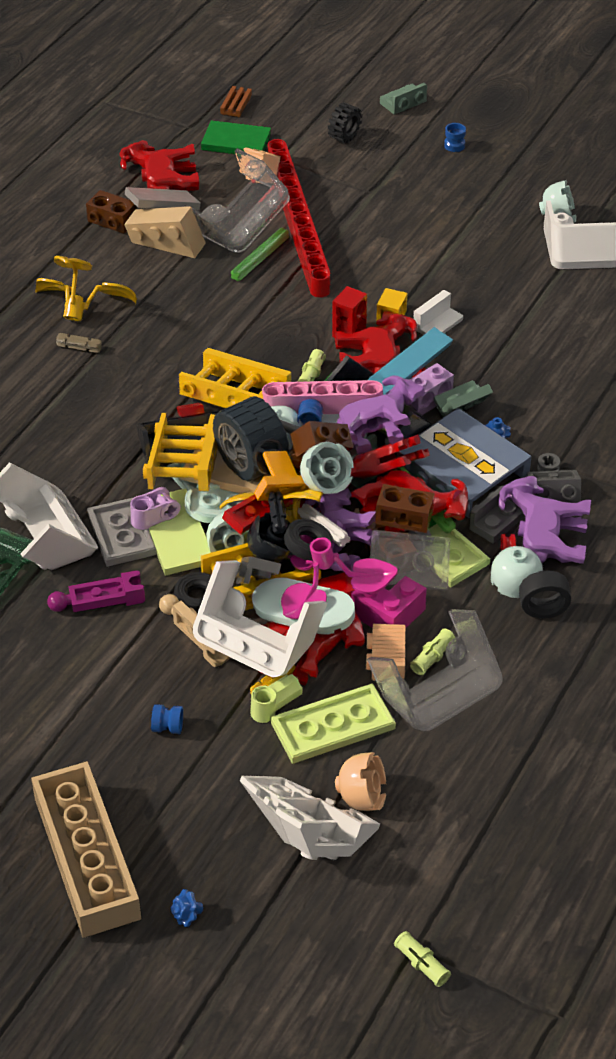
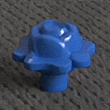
(499, 427)
(186, 908)

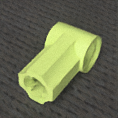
(268, 699)

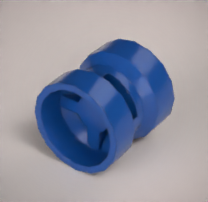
(455, 137)
(310, 411)
(164, 718)

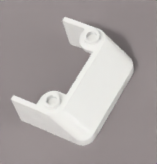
(579, 244)
(49, 516)
(225, 629)

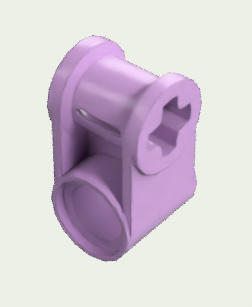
(151, 507)

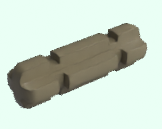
(78, 342)

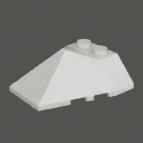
(308, 821)

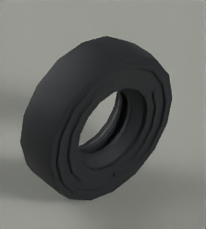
(304, 527)
(190, 582)

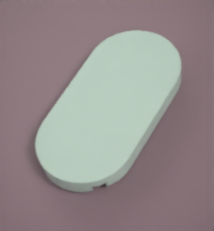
(206, 504)
(267, 603)

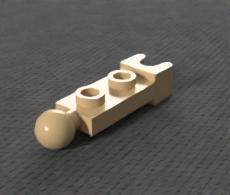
(184, 619)

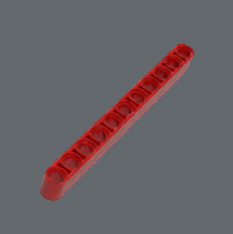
(301, 224)

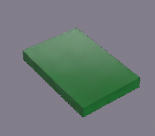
(227, 137)

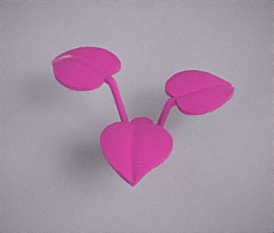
(368, 576)

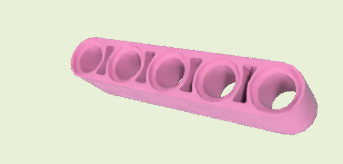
(331, 394)

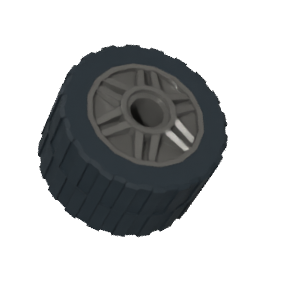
(241, 429)

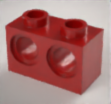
(349, 311)

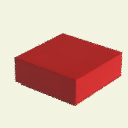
(190, 410)

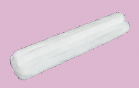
(338, 535)

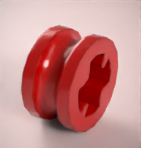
(507, 541)

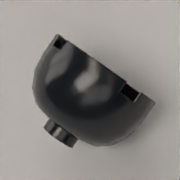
(265, 543)

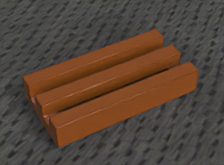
(234, 96)

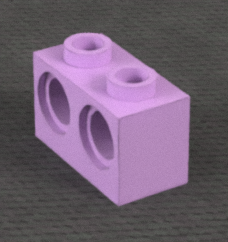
(434, 381)

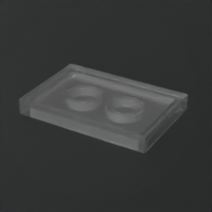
(415, 556)

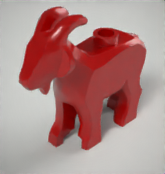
(162, 166)
(377, 341)
(384, 458)
(453, 502)
(321, 646)

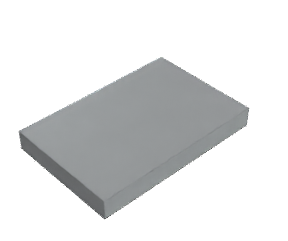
(161, 198)
(117, 536)

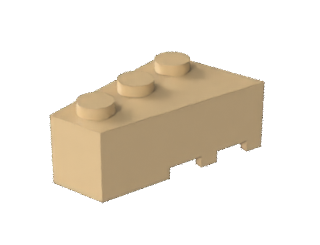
(167, 230)

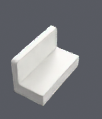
(437, 314)

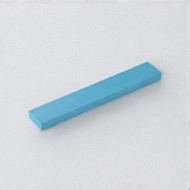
(414, 357)

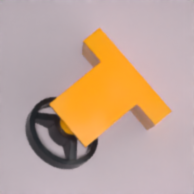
(282, 470)

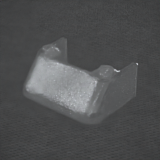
(249, 211)
(465, 681)

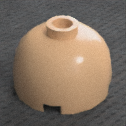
(361, 782)

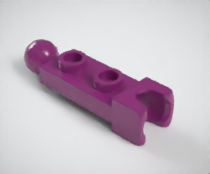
(100, 593)

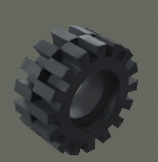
(345, 122)

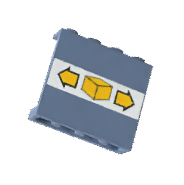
(466, 452)

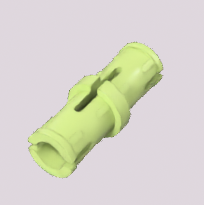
(313, 367)
(432, 652)
(421, 958)

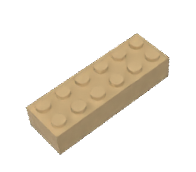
(86, 849)

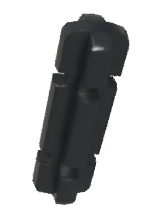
(277, 512)

